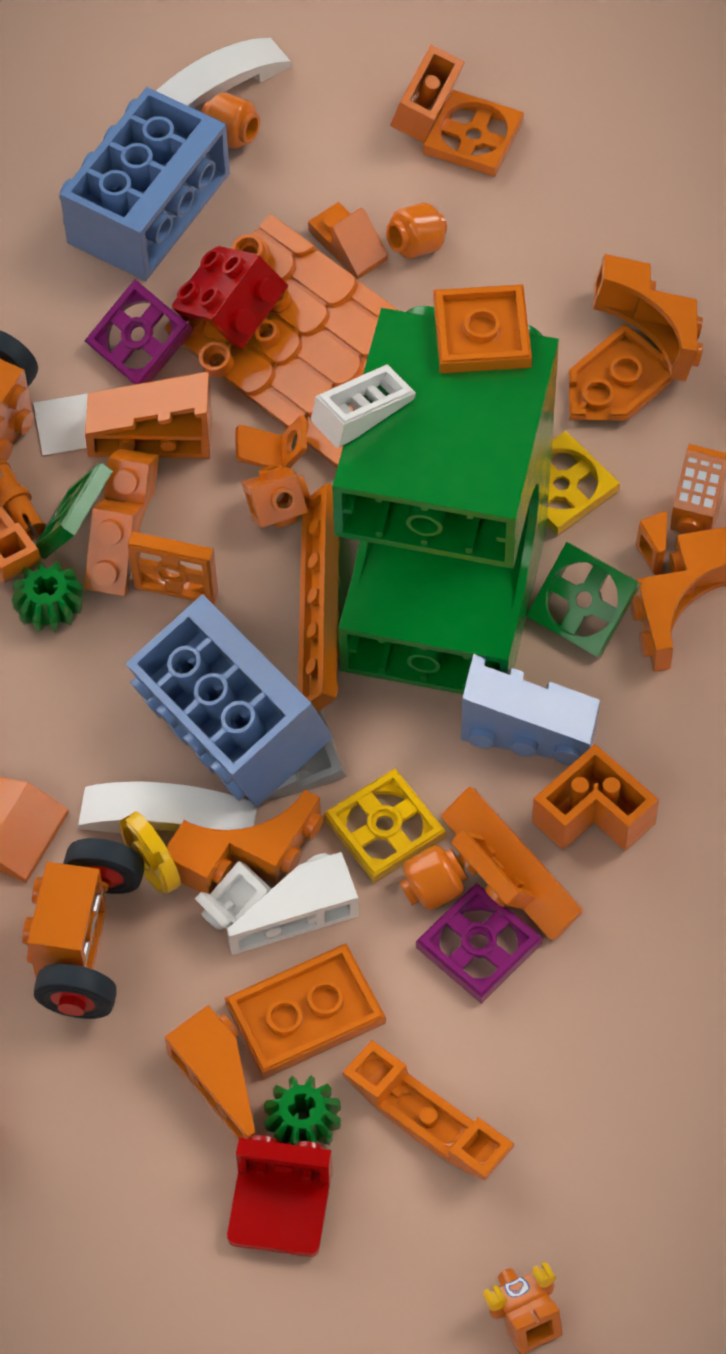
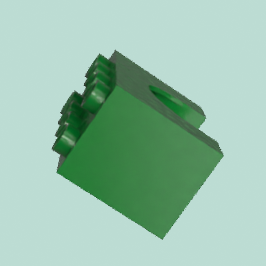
(444, 511)

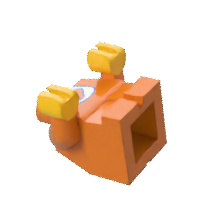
(526, 1307)

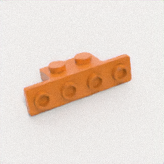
(508, 865)

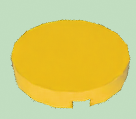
(158, 863)

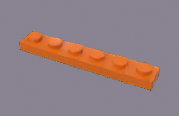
(319, 601)

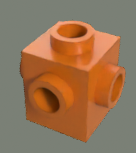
(276, 496)

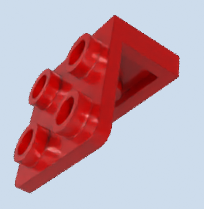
(231, 293)
(280, 1196)

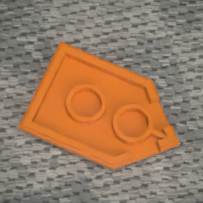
(617, 378)

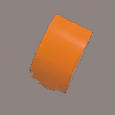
(16, 548)

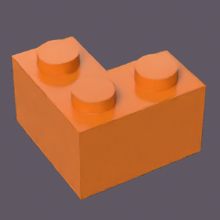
(598, 793)

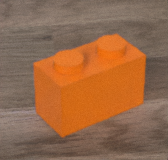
(427, 93)

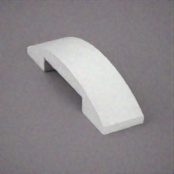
(226, 69)
(162, 806)

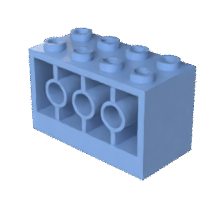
(145, 183)
(227, 702)

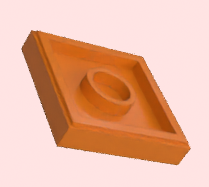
(482, 328)

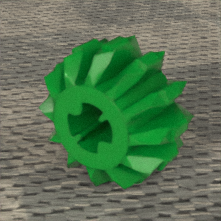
(47, 596)
(318, 1106)

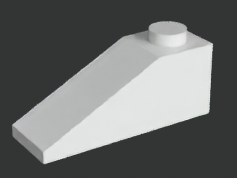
(303, 901)

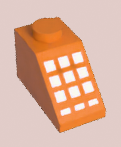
(699, 490)

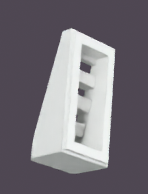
(342, 424)

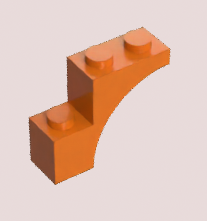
(668, 319)
(115, 516)
(696, 569)
(269, 848)

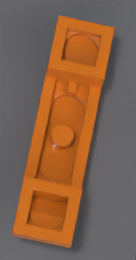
(424, 1114)

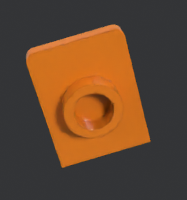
(267, 448)

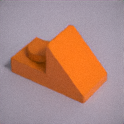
(349, 238)

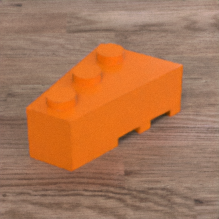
(152, 417)

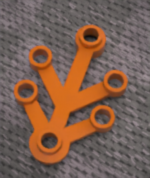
(221, 347)

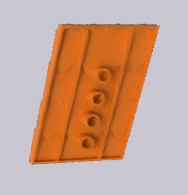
(321, 339)

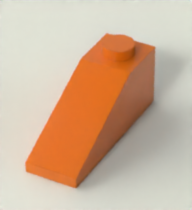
(210, 1059)

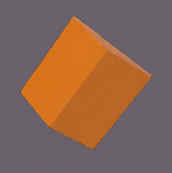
(26, 826)

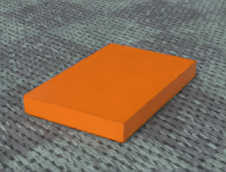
(305, 1010)

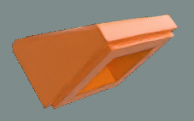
(652, 540)

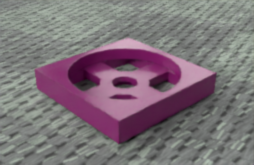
(160, 353)
(478, 900)

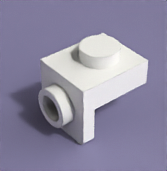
(232, 896)

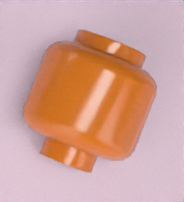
(238, 115)
(416, 230)
(433, 877)

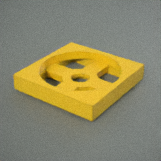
(561, 519)
(388, 784)

